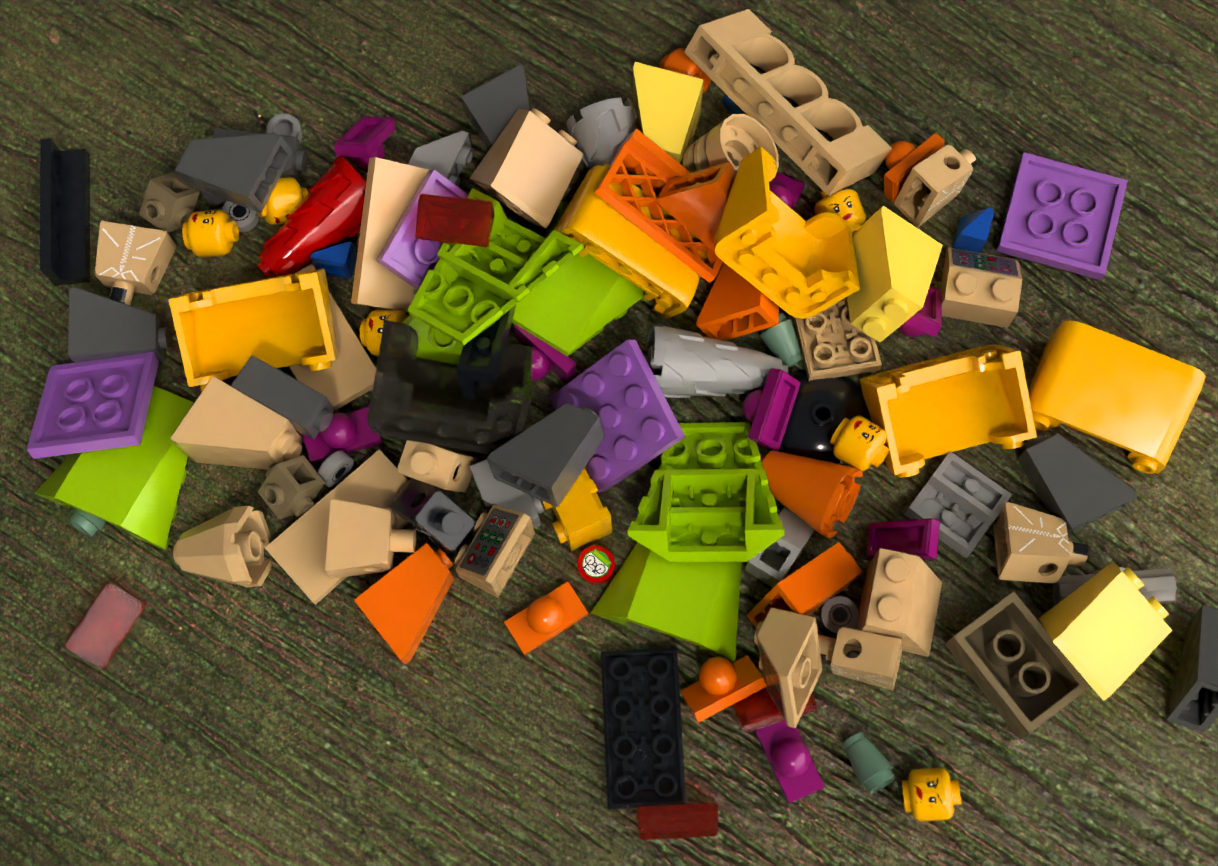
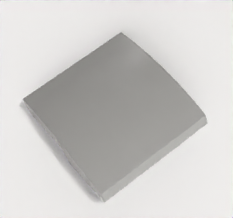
(961, 501)

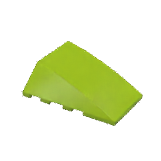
(480, 283)
(575, 300)
(130, 484)
(709, 498)
(677, 599)

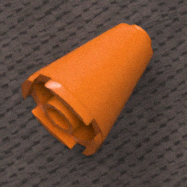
(812, 488)

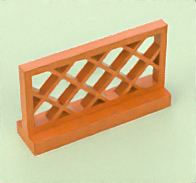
(652, 170)

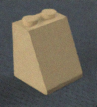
(529, 167)
(235, 430)
(900, 600)

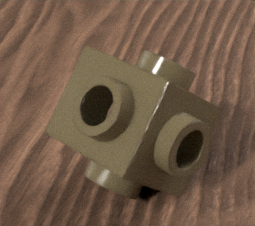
(168, 202)
(291, 487)

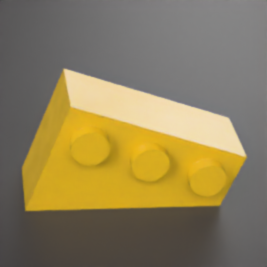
(581, 514)

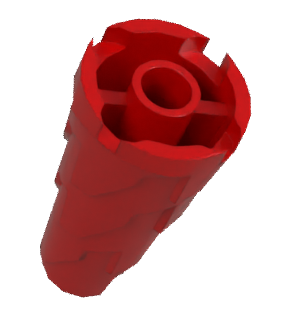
(318, 222)

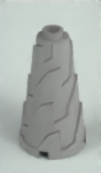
(603, 130)
(705, 366)

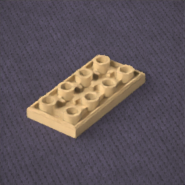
(387, 195)
(834, 345)
(350, 373)
(304, 543)

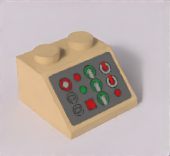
(980, 287)
(495, 549)
(789, 660)

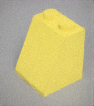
(667, 107)
(893, 273)
(1107, 628)

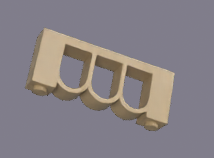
(724, 54)

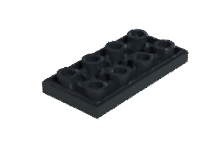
(642, 728)

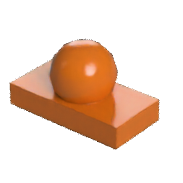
(902, 160)
(546, 618)
(721, 686)

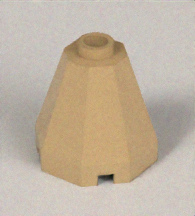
(227, 548)

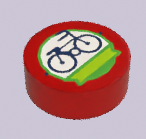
(596, 565)

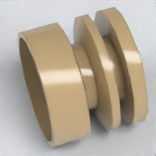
(729, 142)

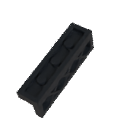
(64, 214)
(483, 356)

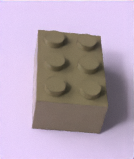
(1017, 665)

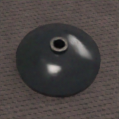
(809, 435)

